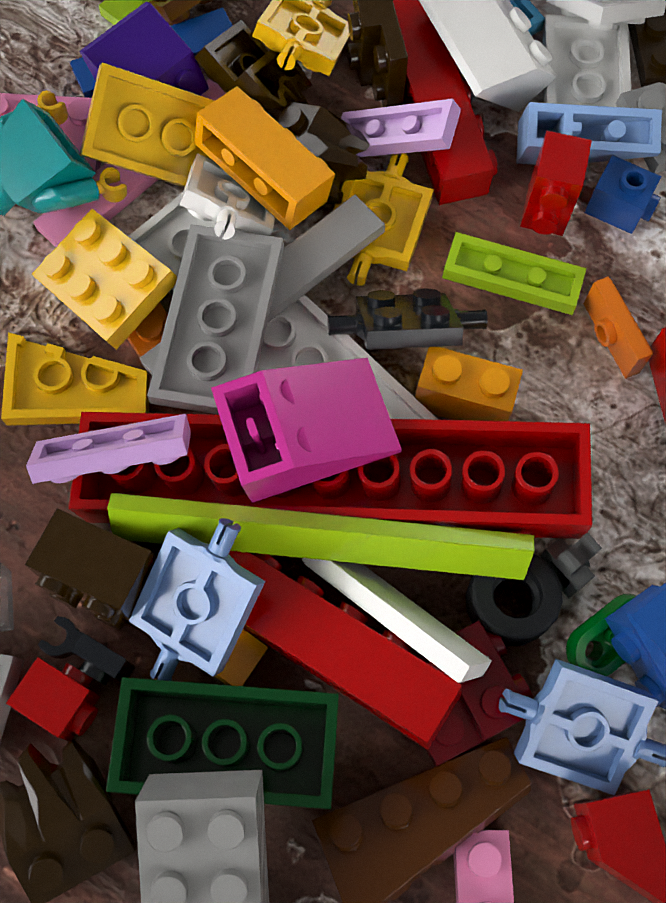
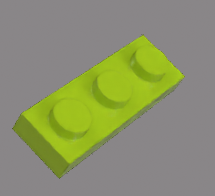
(514, 273)

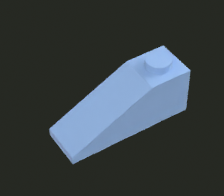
(613, 130)

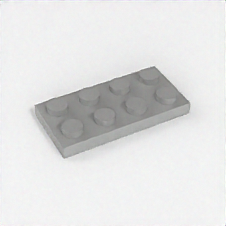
(215, 316)

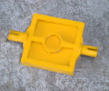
(303, 33)
(399, 206)

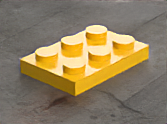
(142, 125)
(105, 278)

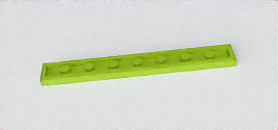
(328, 536)

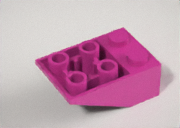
(303, 424)

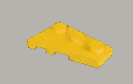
(55, 386)

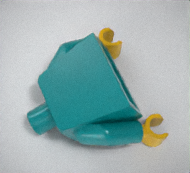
(42, 164)

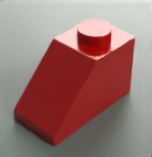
(624, 840)

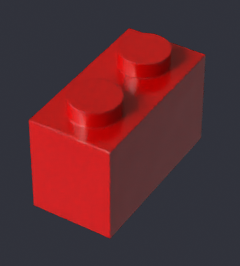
(555, 183)

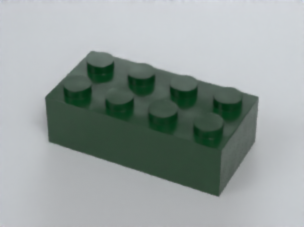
(226, 728)

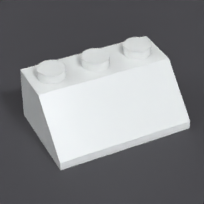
(493, 49)

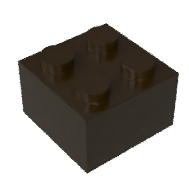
(91, 567)

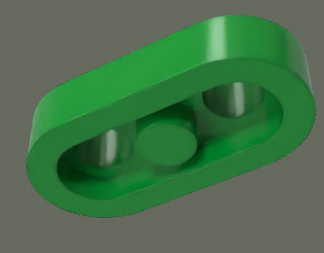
(603, 657)

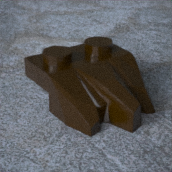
(244, 62)
(328, 139)
(60, 823)

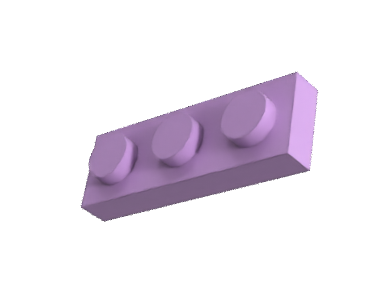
(406, 127)
(109, 449)

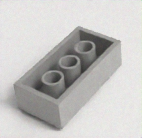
(202, 838)

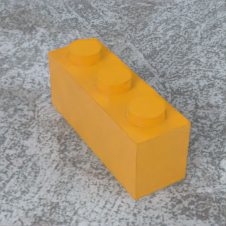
(263, 157)

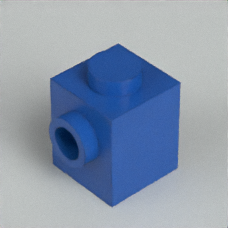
(624, 195)

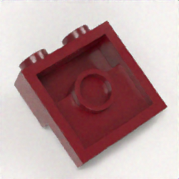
(477, 710)

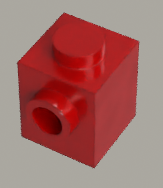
(56, 699)

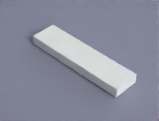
(404, 618)

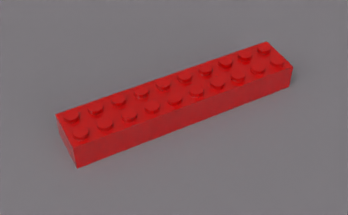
(448, 474)

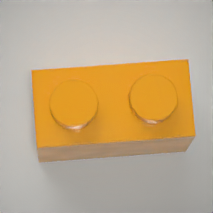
(467, 386)

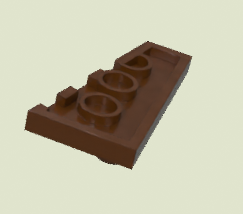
(407, 828)

